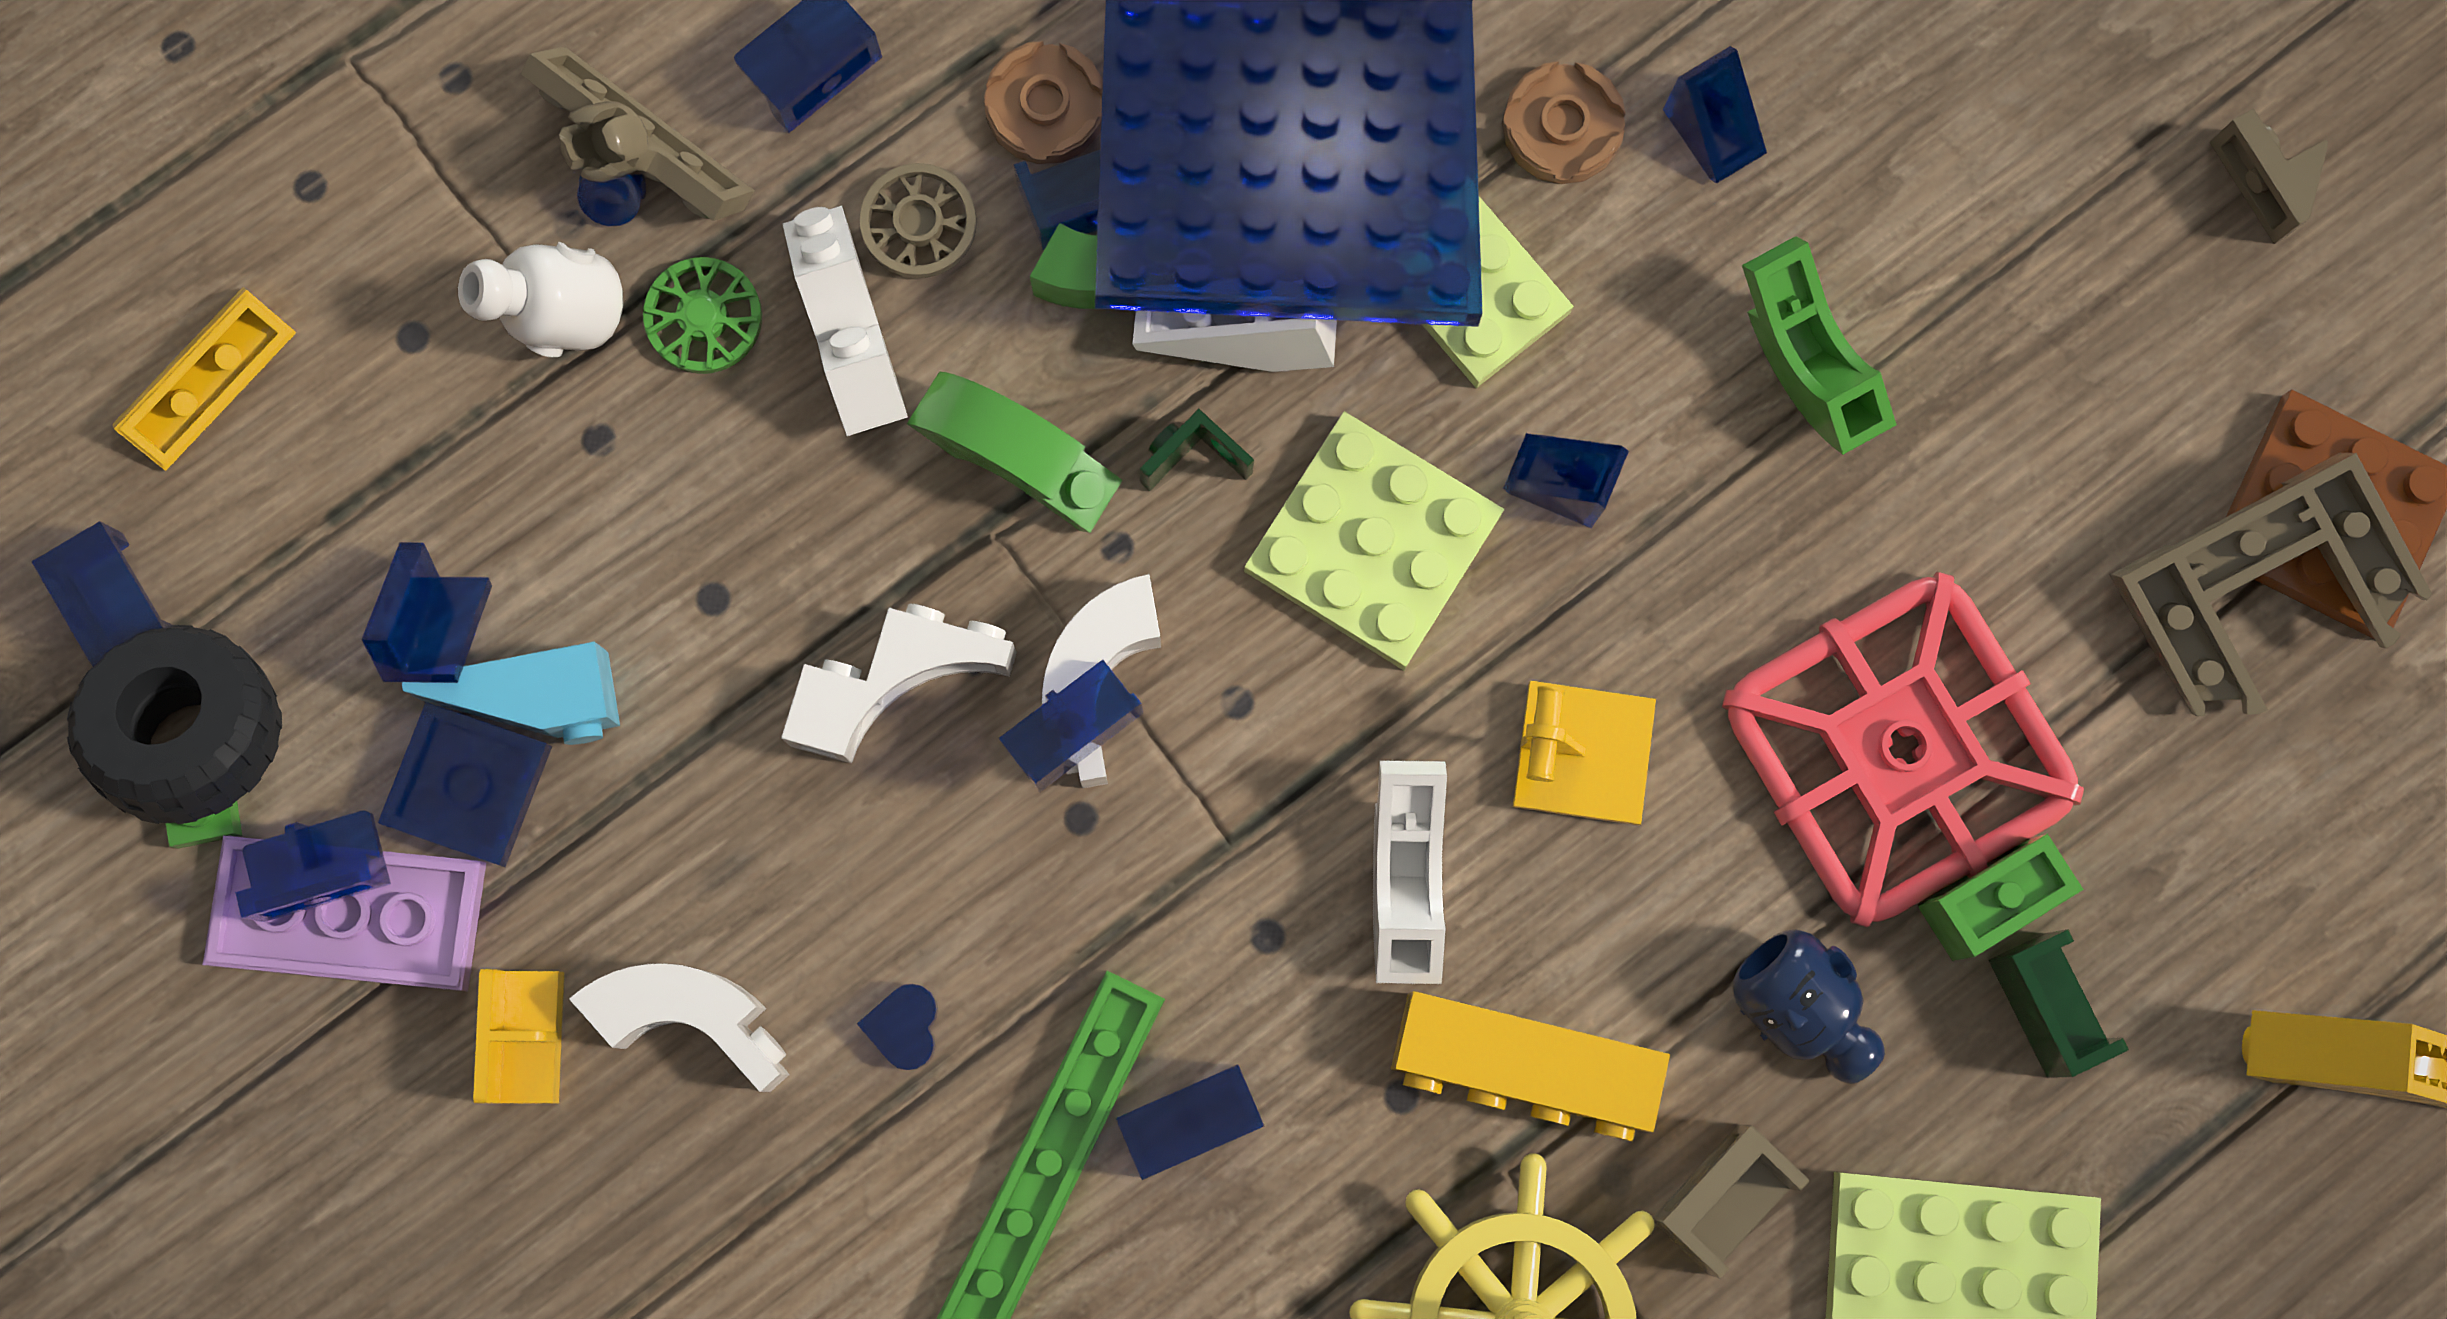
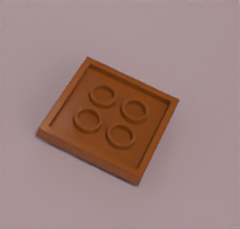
(2405, 479)

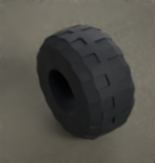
(140, 687)

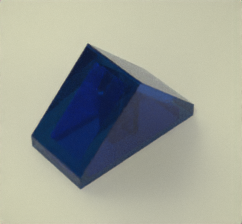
(1717, 115)
(1566, 475)

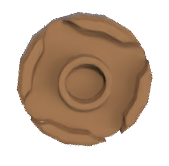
(1044, 102)
(1564, 122)

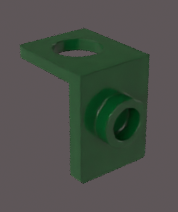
(1176, 442)

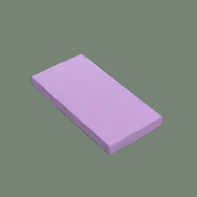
(398, 934)

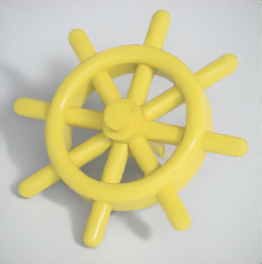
(1528, 1228)

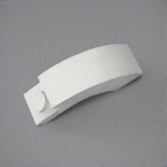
(1107, 629)
(1409, 872)
(653, 995)

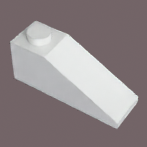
(1238, 340)

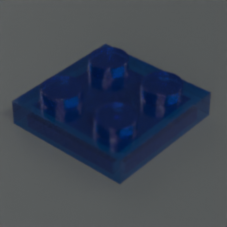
(465, 784)

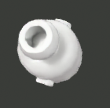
(546, 297)

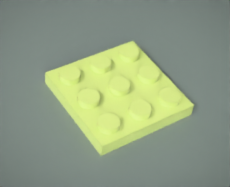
(1373, 540)

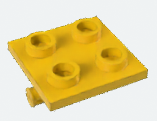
(1584, 753)

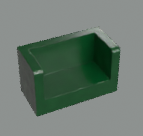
(2053, 1007)

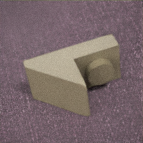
(2274, 187)

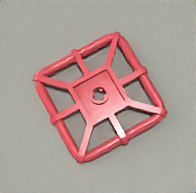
(1889, 787)

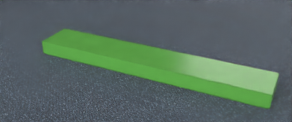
(1054, 1152)

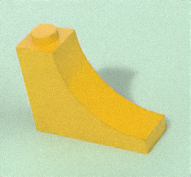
(2348, 1055)

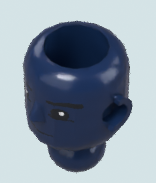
(1808, 1004)

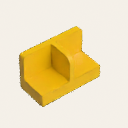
(518, 1036)

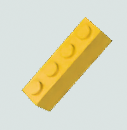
(1529, 1063)

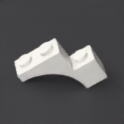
(843, 319)
(915, 646)

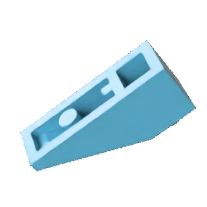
(548, 692)

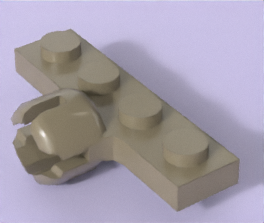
(622, 136)

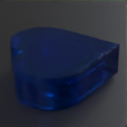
(903, 1026)

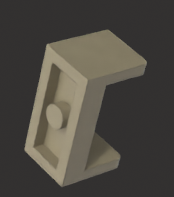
(1728, 1197)

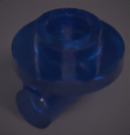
(612, 201)

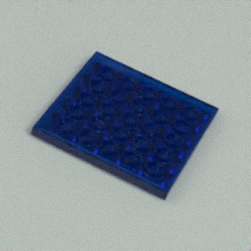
(1290, 160)

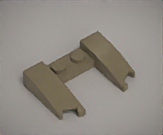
(2321, 507)

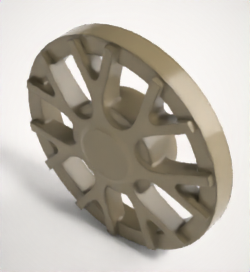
(918, 220)

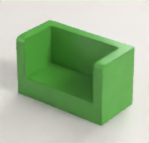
(2001, 898)

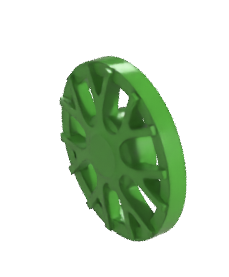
(702, 315)

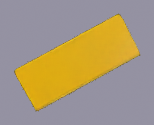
(203, 379)

